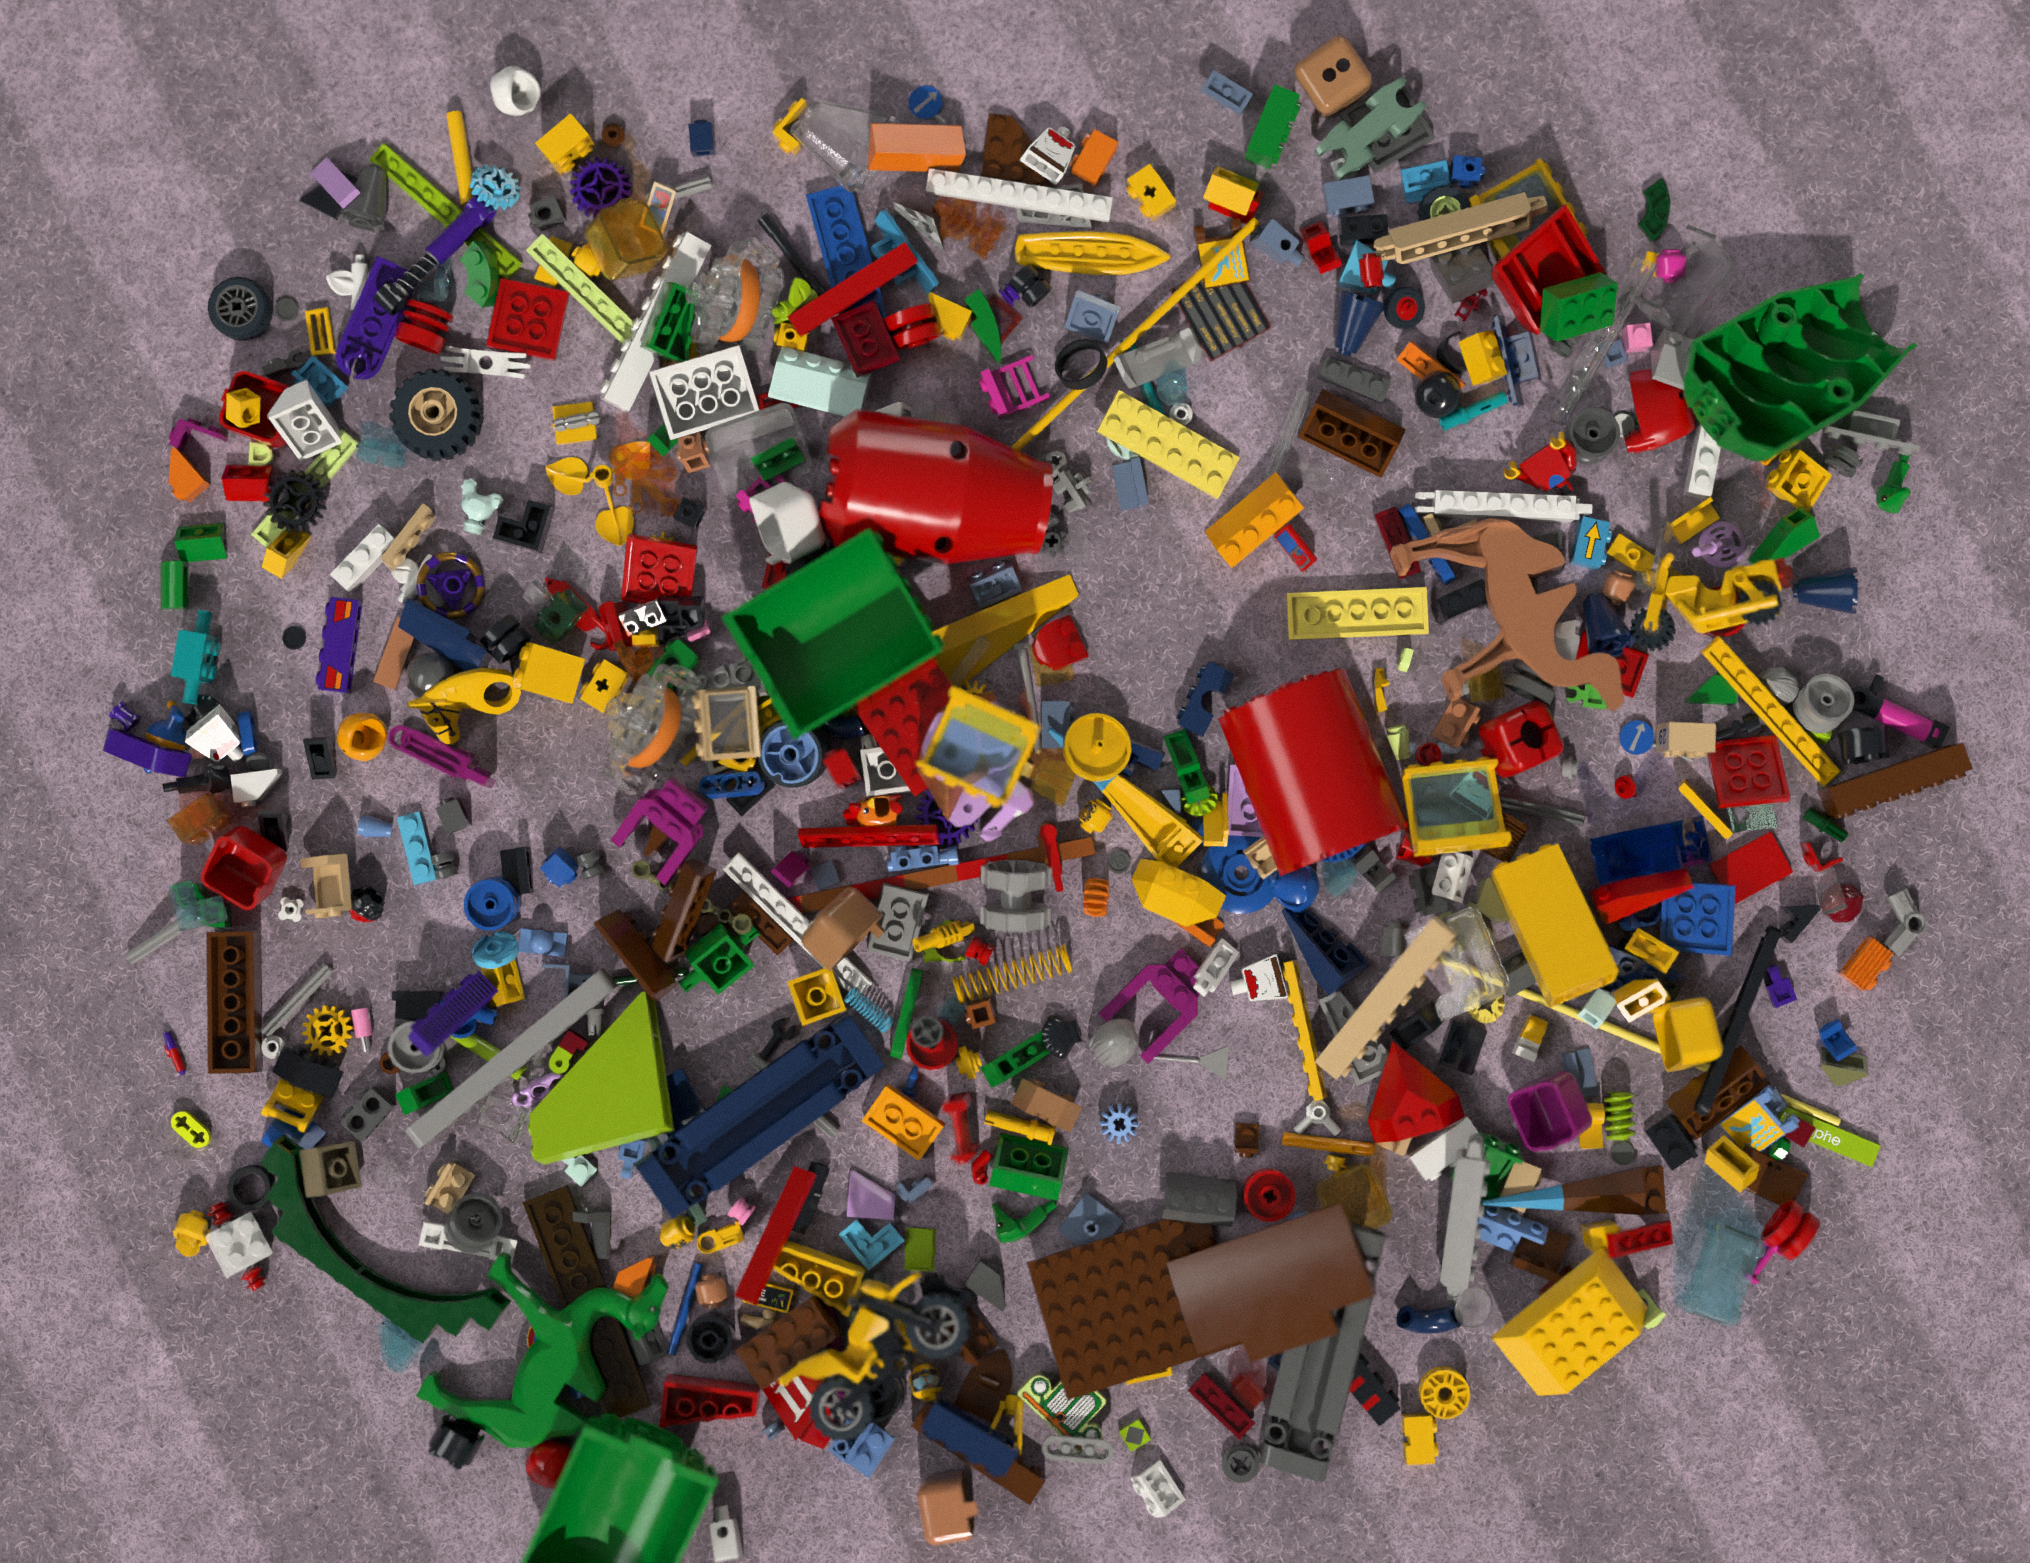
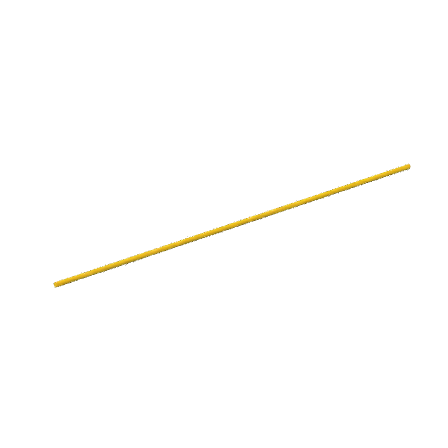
(1120, 349)

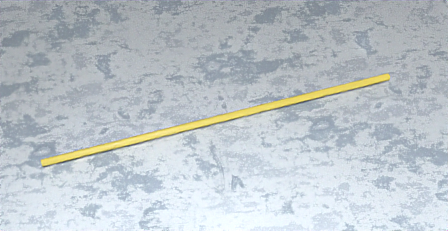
(1652, 1045)

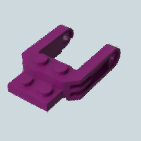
(440, 756)
(675, 813)
(1175, 983)

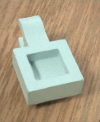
(579, 1169)

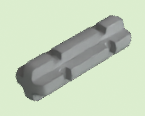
(577, 421)

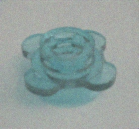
(951, 1016)

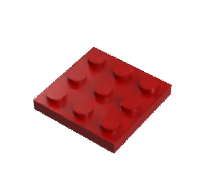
(528, 319)
(657, 569)
(1748, 772)

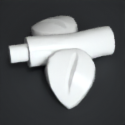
(347, 282)
(407, 575)

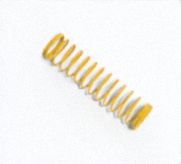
(961, 996)

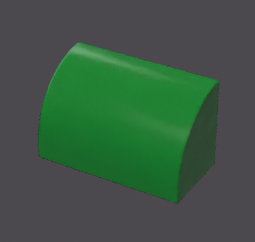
(174, 585)

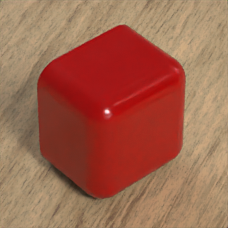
(269, 393)
(243, 867)

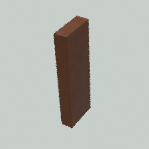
(771, 932)

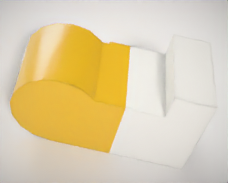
(1530, 1038)

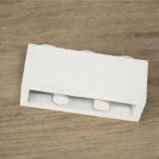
(1702, 465)
(363, 559)
(1442, 1149)

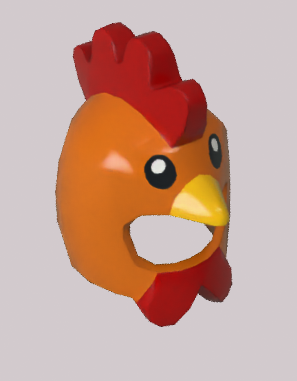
(874, 811)

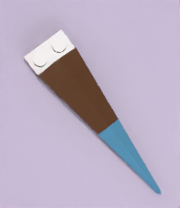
(1622, 1192)

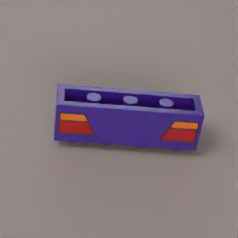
(340, 645)

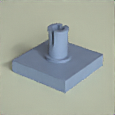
(1092, 316)
(1089, 1221)

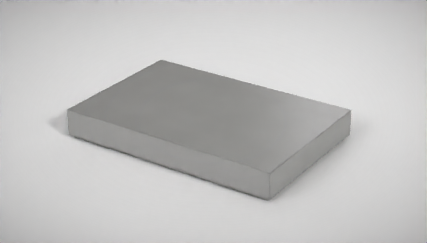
(901, 919)

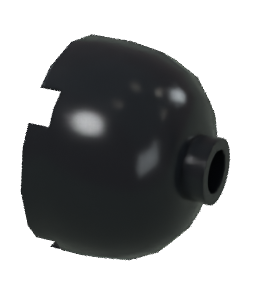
(1438, 394)

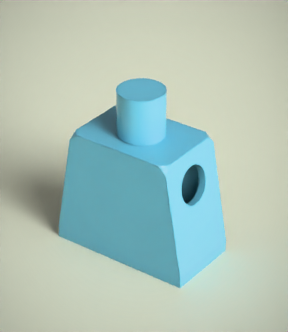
(1351, 274)

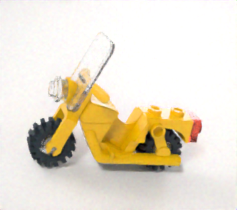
(1700, 606)

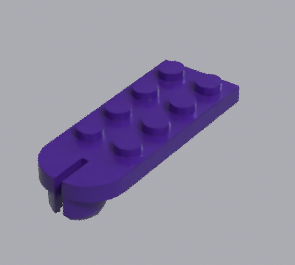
(370, 326)

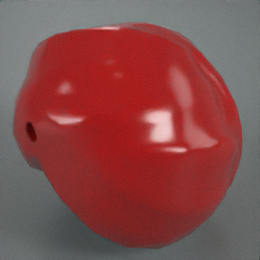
(548, 1462)

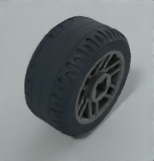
(255, 306)

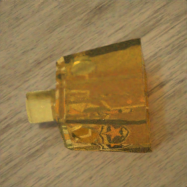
(1050, 779)

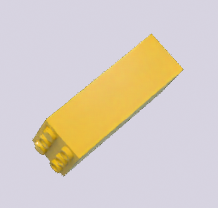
(1553, 925)

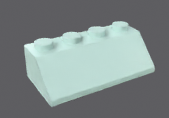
(818, 382)

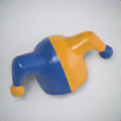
(168, 732)

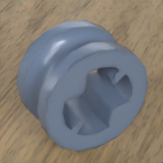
(773, 1429)

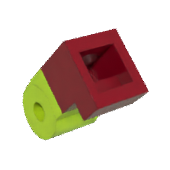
(569, 1045)

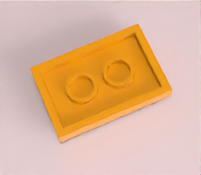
(903, 1122)

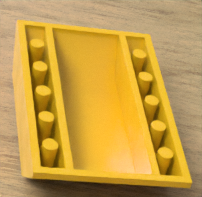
(1573, 1326)

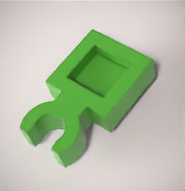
(1589, 695)

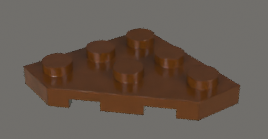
(1003, 150)

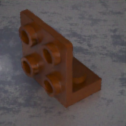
(1539, 1258)
(978, 1341)

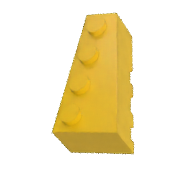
(821, 1274)

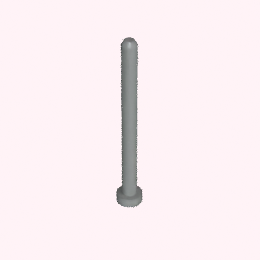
(1027, 688)

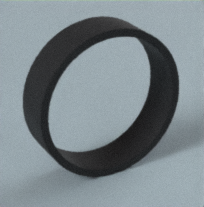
(1071, 349)

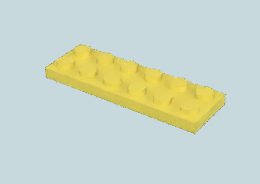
(1168, 444)
(1357, 613)

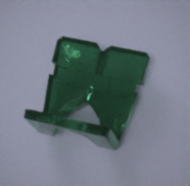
(1760, 817)

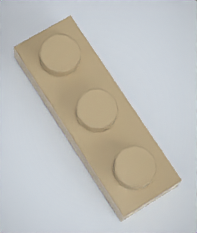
(408, 537)

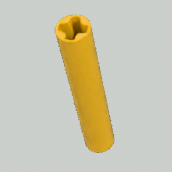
(460, 155)

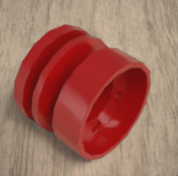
(423, 326)

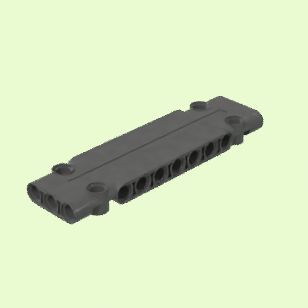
(1317, 1383)

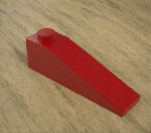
(1637, 893)

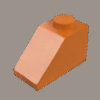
(185, 477)

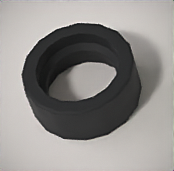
(234, 1180)

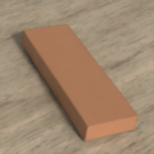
(394, 657)

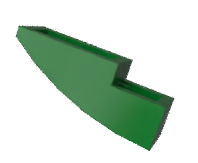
(985, 324)
(1186, 766)

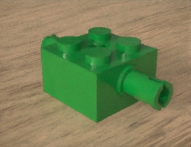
(718, 959)

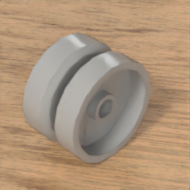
(1823, 703)
(404, 1054)

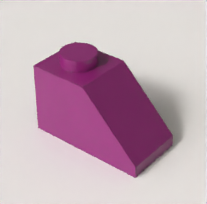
(791, 868)

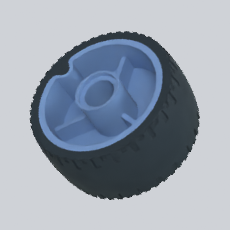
(783, 767)

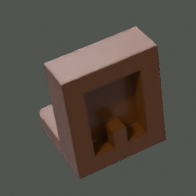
(1246, 1139)

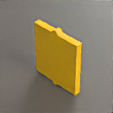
(574, 435)

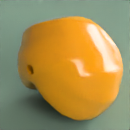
(362, 736)

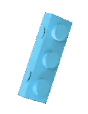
(416, 847)

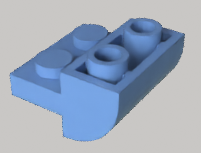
(865, 1450)

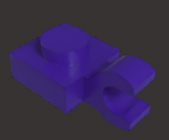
(1779, 990)

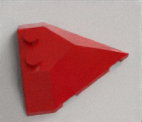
(1410, 1100)

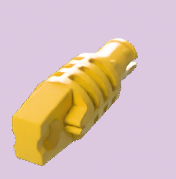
(943, 935)

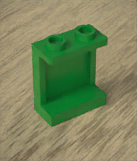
(1501, 1158)

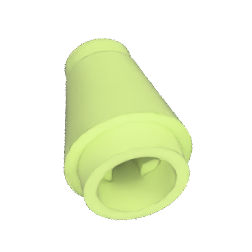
(1399, 740)

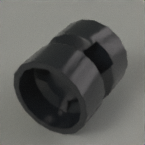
(1029, 285)

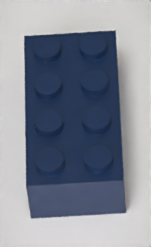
(970, 1437)

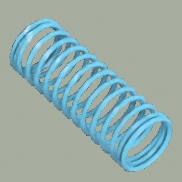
(850, 995)

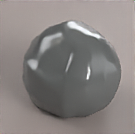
(427, 671)

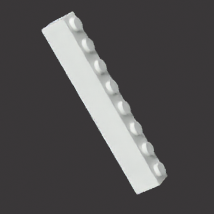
(635, 361)

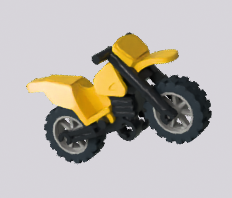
(875, 1352)

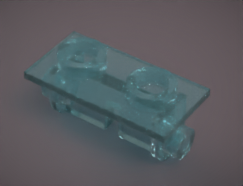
(372, 450)

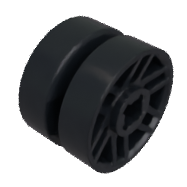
(505, 639)

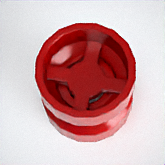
(1430, 751)
(979, 950)

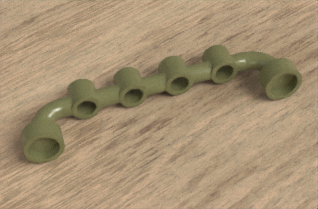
(741, 923)

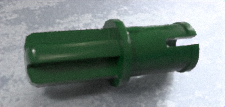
(1825, 824)

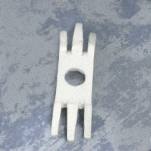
(472, 362)

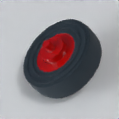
(1404, 308)

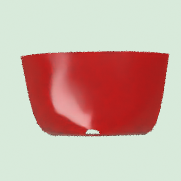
(1660, 409)

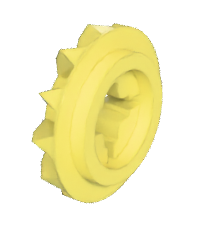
(1484, 1015)

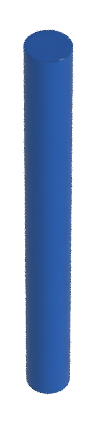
(685, 1308)

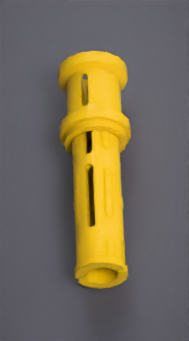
(1030, 1128)

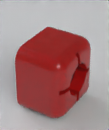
(1506, 728)

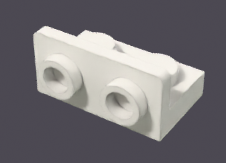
(1452, 876)
(1157, 1490)

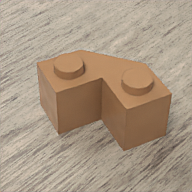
(1051, 1107)

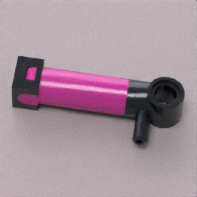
(1926, 731)

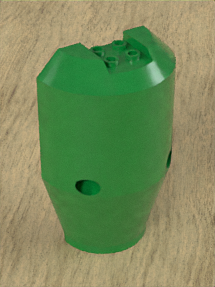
(1786, 369)

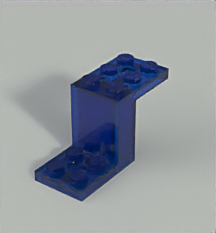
(1650, 850)

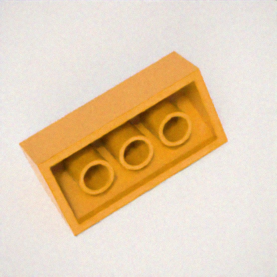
(1254, 520)

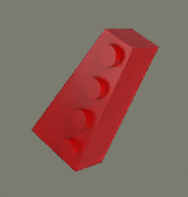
(704, 1399)

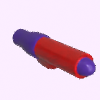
(172, 1052)

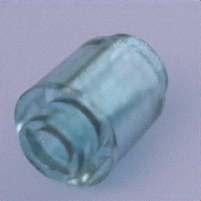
(1340, 880)

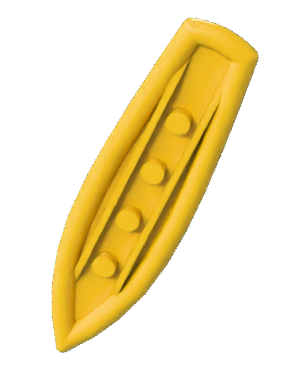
(1088, 252)

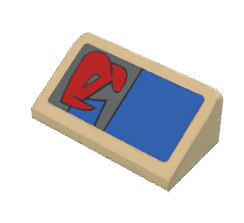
(660, 203)

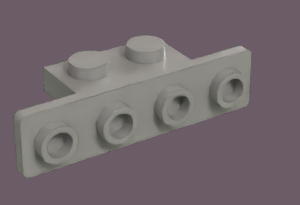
(1874, 430)

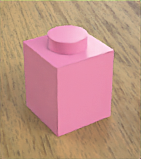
(1637, 337)

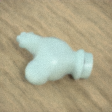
(477, 506)

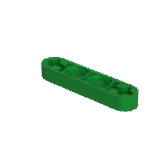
(906, 1013)

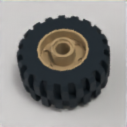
(451, 429)

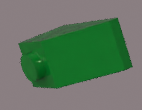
(1713, 691)
(424, 1093)

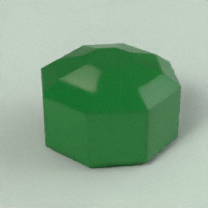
(1780, 1148)

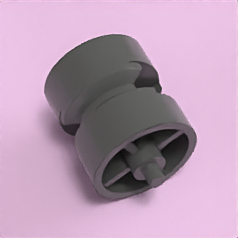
(927, 1031)

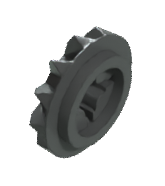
(1240, 1475)

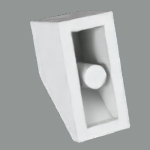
(253, 786)

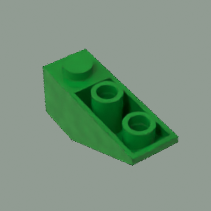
(1787, 536)

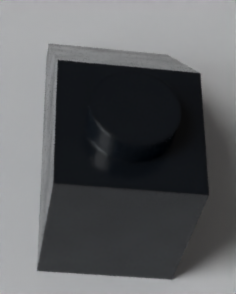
(1417, 1026)

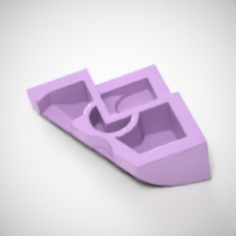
(869, 1199)

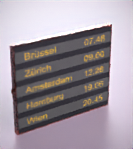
(1222, 317)

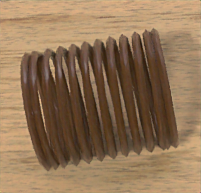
(1516, 825)

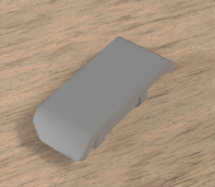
(1159, 358)

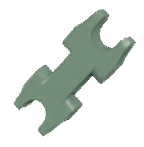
(1384, 117)

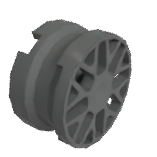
(1844, 460)

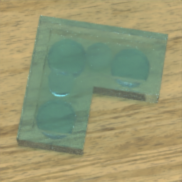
(195, 913)

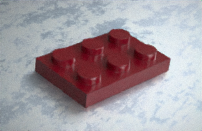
(865, 339)

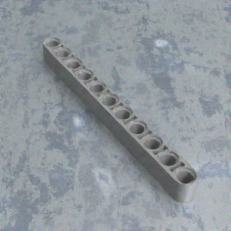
(511, 1058)

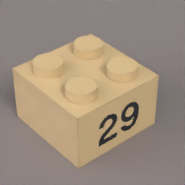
(1683, 738)

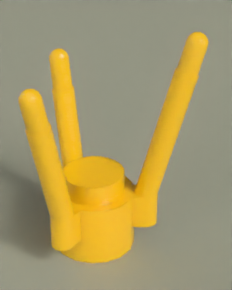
(1014, 1408)

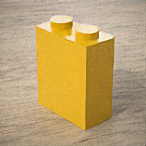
(548, 672)

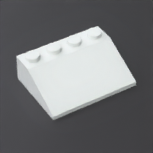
(704, 392)

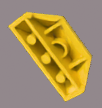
(1175, 893)

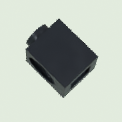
(689, 513)

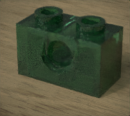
(560, 616)

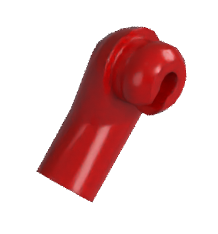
(978, 1167)

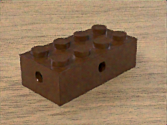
(789, 1341)

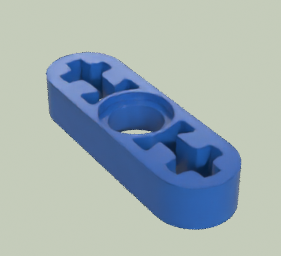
(740, 789)

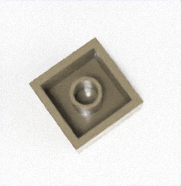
(330, 1168)

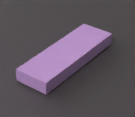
(335, 183)

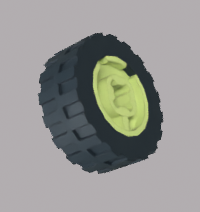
(1440, 202)

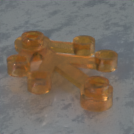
(640, 478)

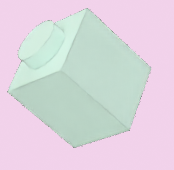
(1597, 1008)

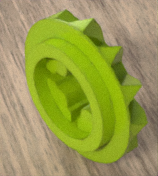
(1205, 806)

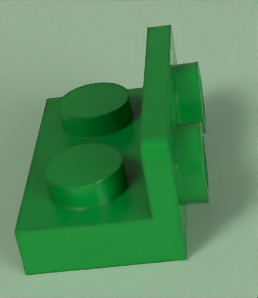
(778, 459)

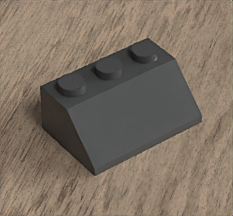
(1199, 1199)

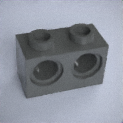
(371, 1117)

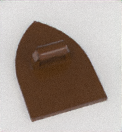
(986, 1385)

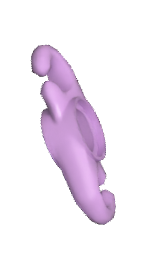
(532, 1097)

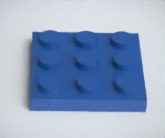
(1700, 919)

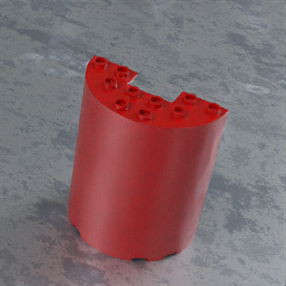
(1312, 770)

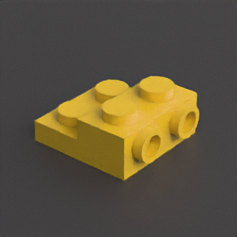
(1798, 479)

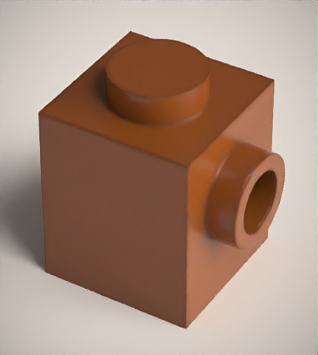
(980, 1013)

